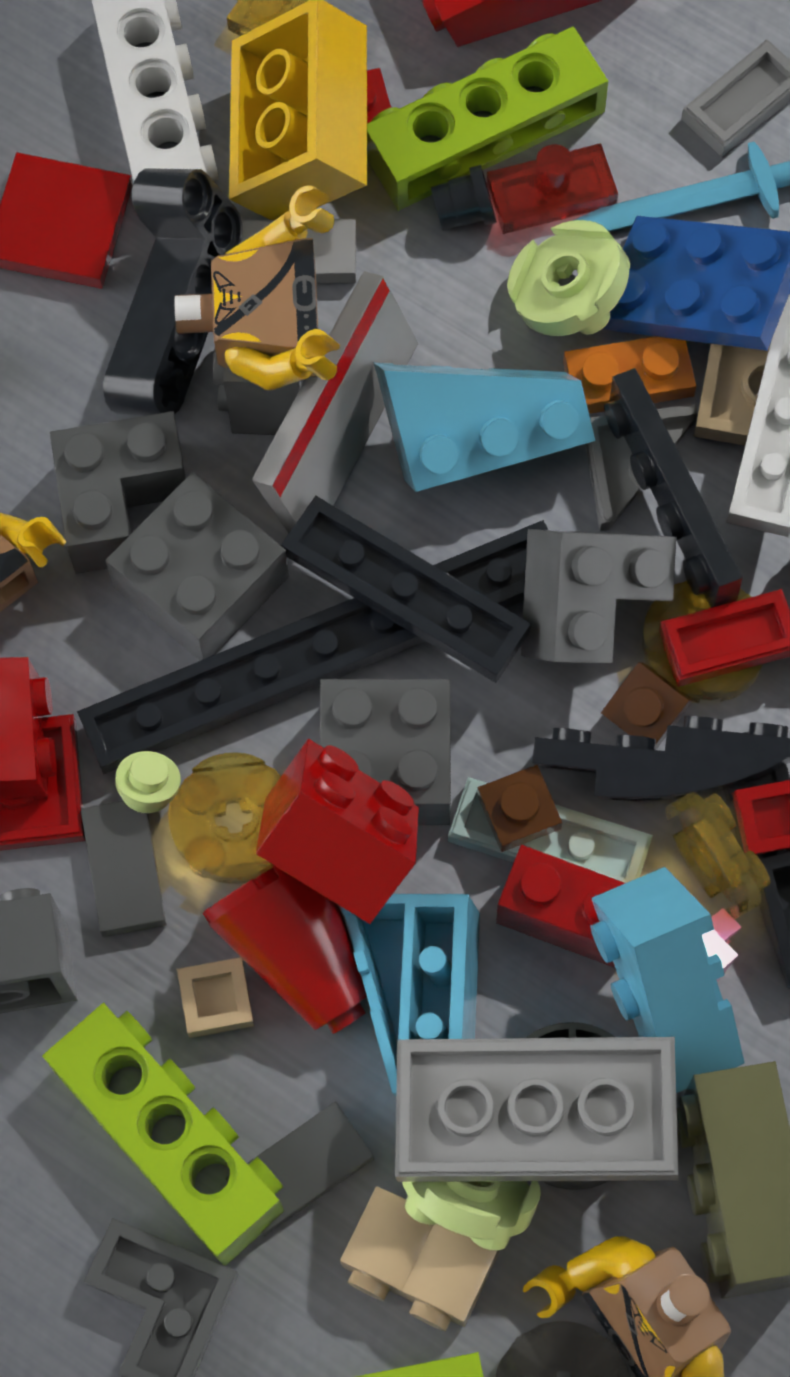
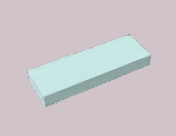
(581, 841)

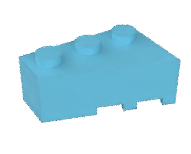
(478, 420)
(419, 969)
(664, 971)

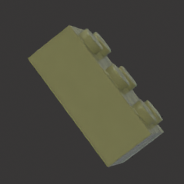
(740, 1175)

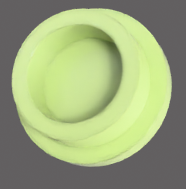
(147, 781)

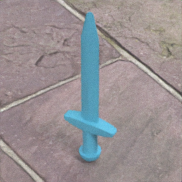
(759, 180)

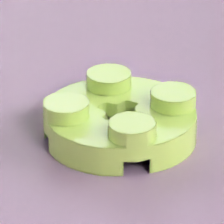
(585, 301)
(477, 1209)

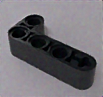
(191, 228)

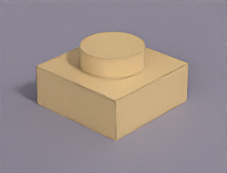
(215, 997)

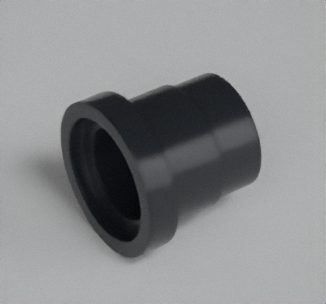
(464, 200)

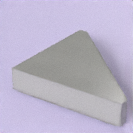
(610, 462)

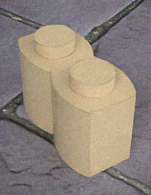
(416, 1261)

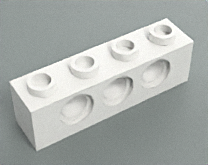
(151, 69)

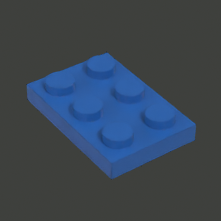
(704, 282)

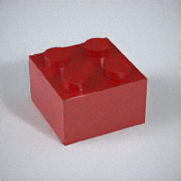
(339, 830)

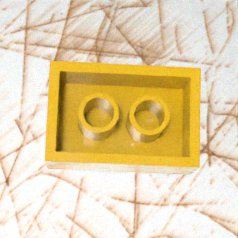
(298, 108)

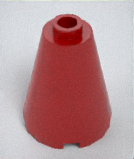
(294, 945)

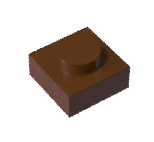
(646, 704)
(519, 808)

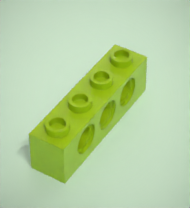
(521, 118)
(222, 1220)

